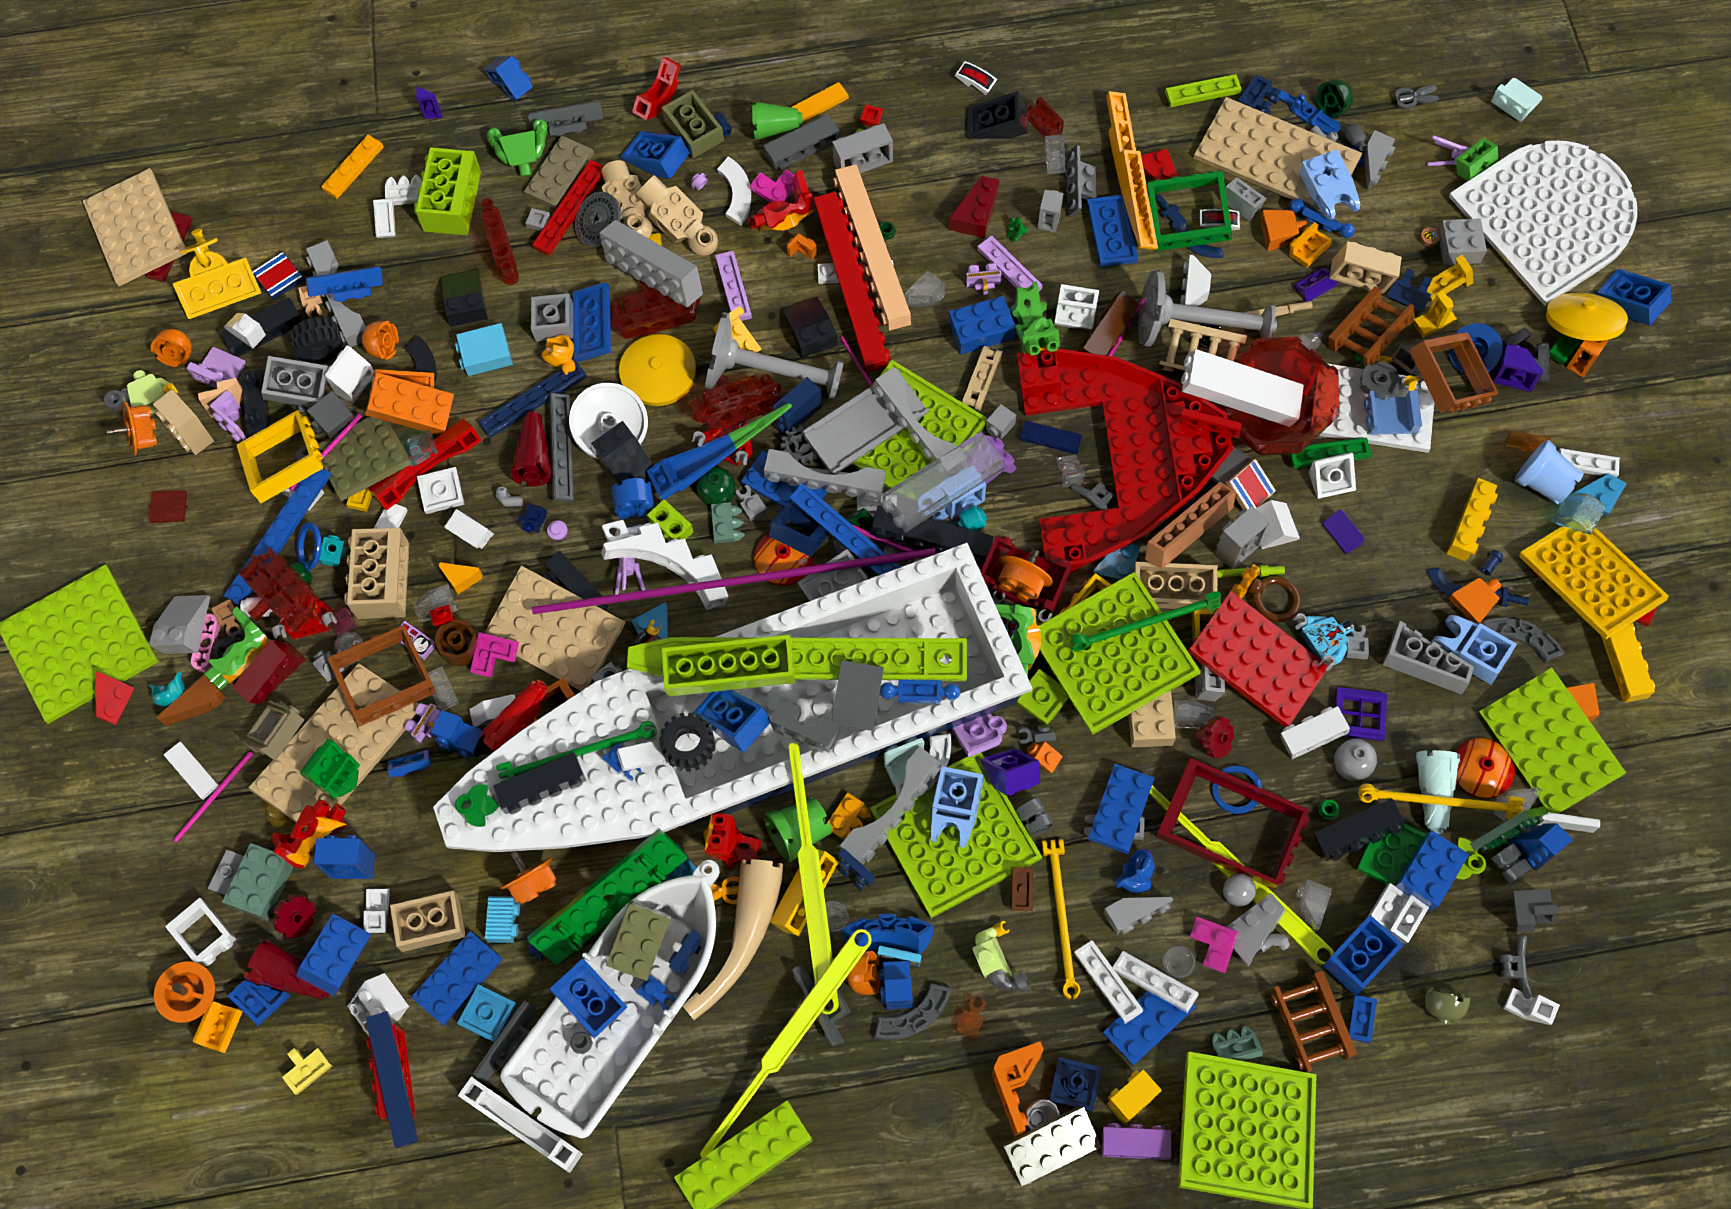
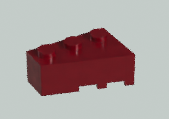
(976, 209)
(268, 671)

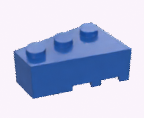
(1541, 843)

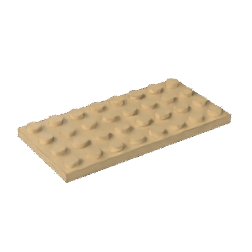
(1265, 150)
(281, 780)

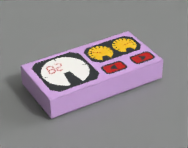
(422, 643)

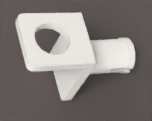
(621, 531)

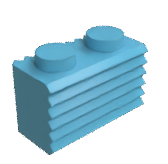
(501, 919)

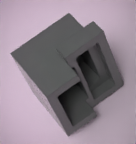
(330, 415)
(1533, 908)

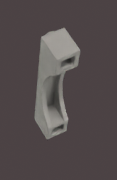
(351, 323)
(893, 391)
(863, 483)
(919, 771)

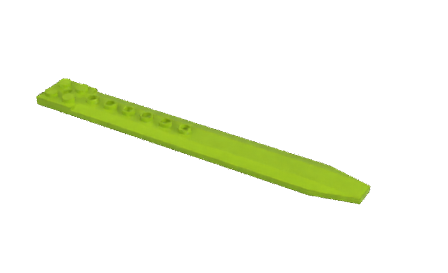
(822, 656)

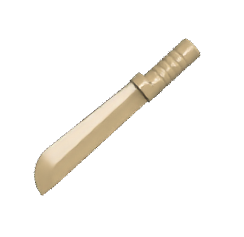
(1288, 309)

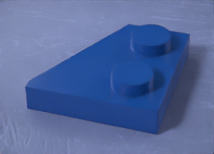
(257, 1001)

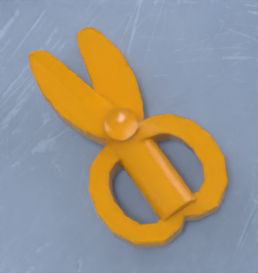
(723, 891)

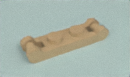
(982, 377)

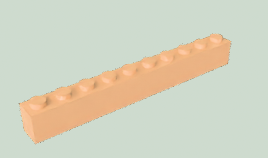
(872, 247)

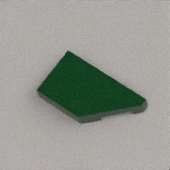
(860, 519)

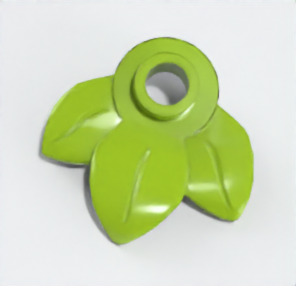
(1467, 869)

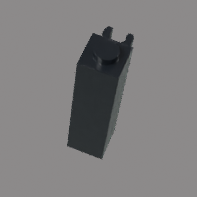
(256, 408)
(570, 578)

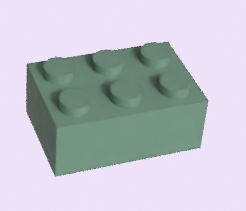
(258, 883)

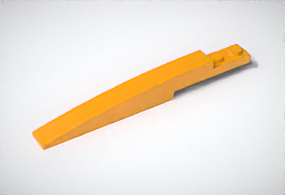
(1130, 171)

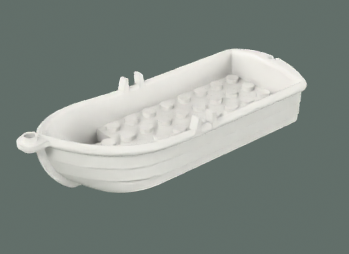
(581, 1087)

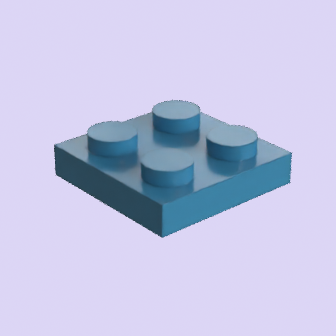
(487, 1013)

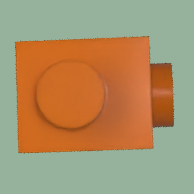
(803, 245)
(1046, 755)

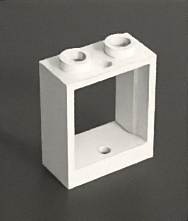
(189, 917)

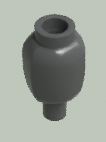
(1355, 136)

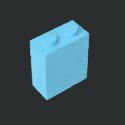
(483, 349)

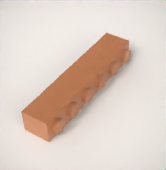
(1190, 525)

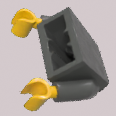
(1405, 360)

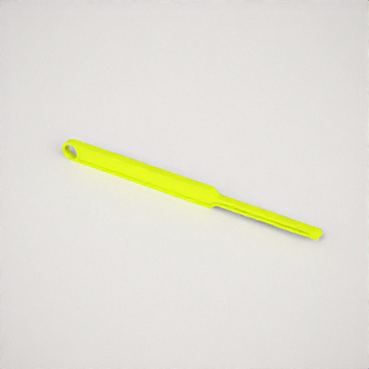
(811, 881)
(1289, 923)
(795, 1028)

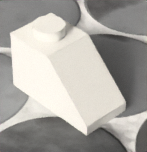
(245, 329)

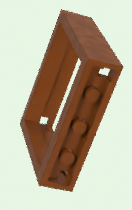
(1471, 364)
(395, 701)

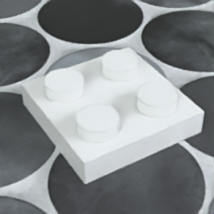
(440, 490)

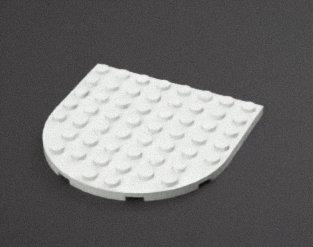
(1552, 213)

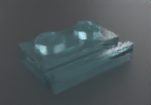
(420, 447)

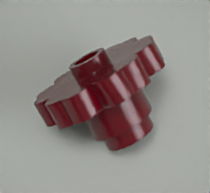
(1216, 737)
(294, 916)

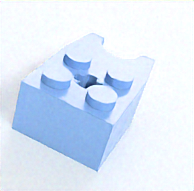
(1329, 183)
(973, 497)
(1477, 646)
(954, 810)

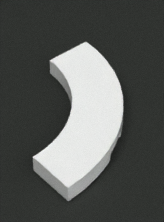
(740, 186)
(940, 749)

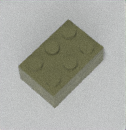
(693, 123)
(638, 940)

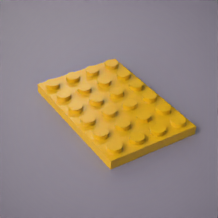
(1594, 578)

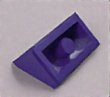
(428, 104)
(1315, 284)
(1343, 531)

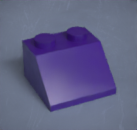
(1517, 369)
(1011, 771)

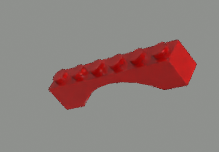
(452, 442)

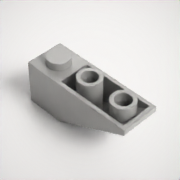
(1378, 149)
(1130, 911)

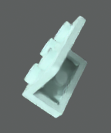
(1516, 99)
(896, 758)

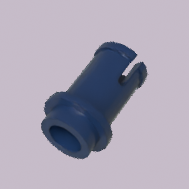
(727, 128)
(1494, 557)

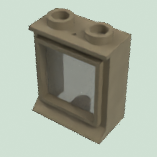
(273, 729)

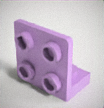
(216, 367)
(225, 412)

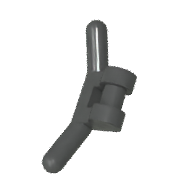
(1092, 496)
(1519, 960)

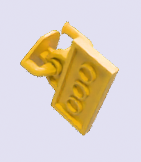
(214, 283)

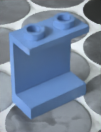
(1393, 415)

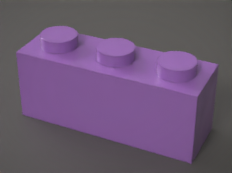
(1136, 1142)

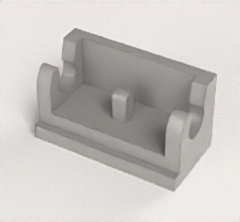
(1244, 199)

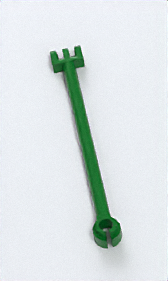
(1211, 602)
(638, 733)

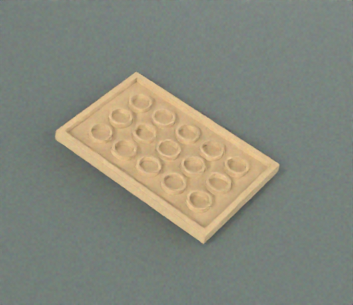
(134, 227)
(562, 642)

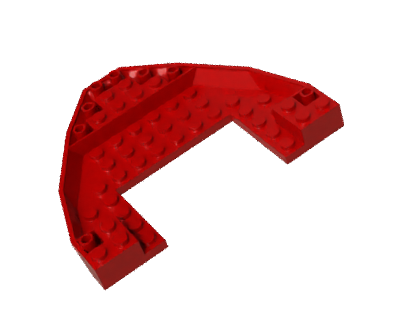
(1152, 454)

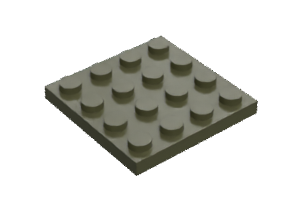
(363, 457)

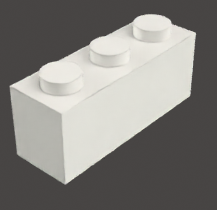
(1314, 732)

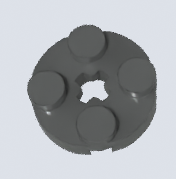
(1542, 359)
(1383, 389)

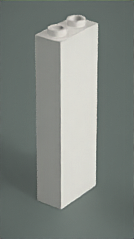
(1242, 387)

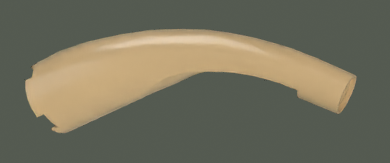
(755, 905)

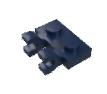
(1255, 93)
(1409, 294)
(862, 875)
(689, 944)

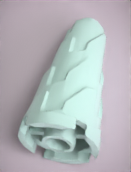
(1437, 778)

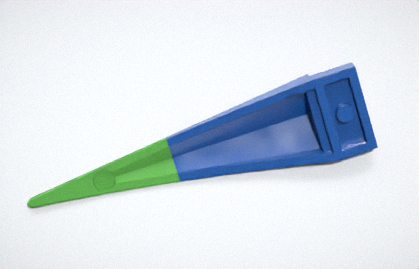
(685, 468)

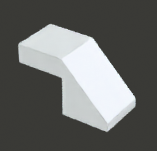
(488, 710)
(1534, 1009)

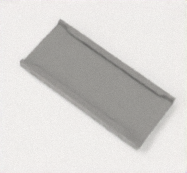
(857, 428)

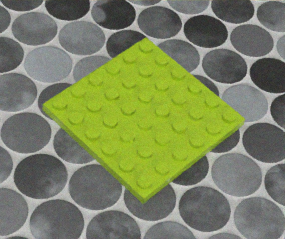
(946, 420)
(72, 637)
(1121, 671)
(943, 870)
(1248, 1131)

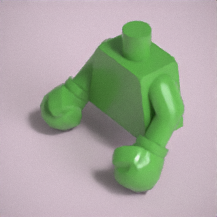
(520, 148)

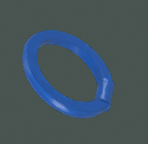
(300, 541)
(1231, 809)

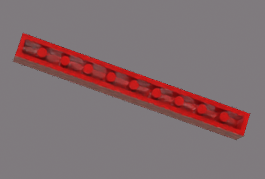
(850, 279)

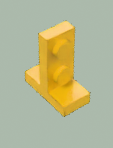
(1452, 278)
(1438, 316)
(740, 332)

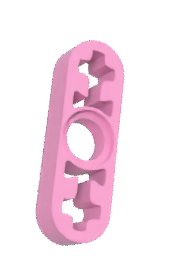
(208, 651)

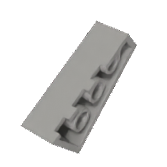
(1426, 660)

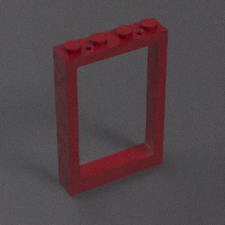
(1196, 768)

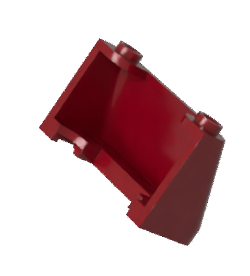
(1048, 597)

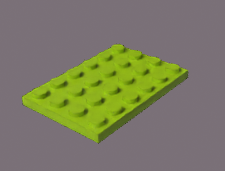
(1552, 742)

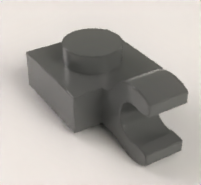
(1039, 734)

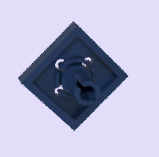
(1088, 1076)

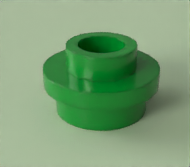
(1332, 805)

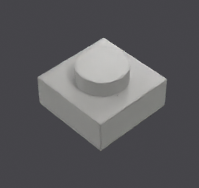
(537, 219)

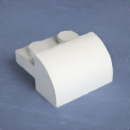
(1076, 307)
(1398, 912)

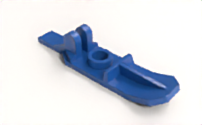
(1315, 118)

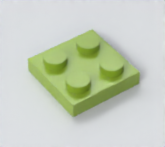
(1044, 699)

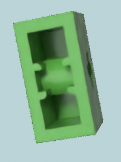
(1477, 159)

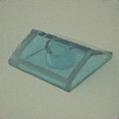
(1579, 512)

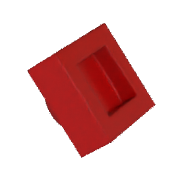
(871, 115)

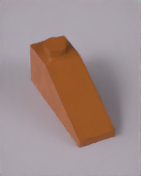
(195, 701)

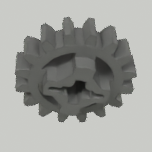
(795, 440)

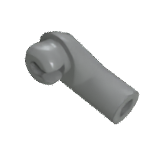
(506, 499)

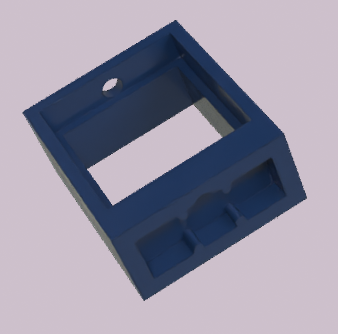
(792, 538)

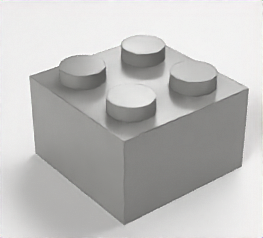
(1462, 238)
(551, 316)

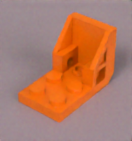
(1019, 1064)

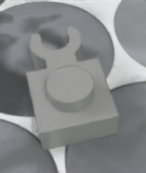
(751, 505)
(1357, 645)

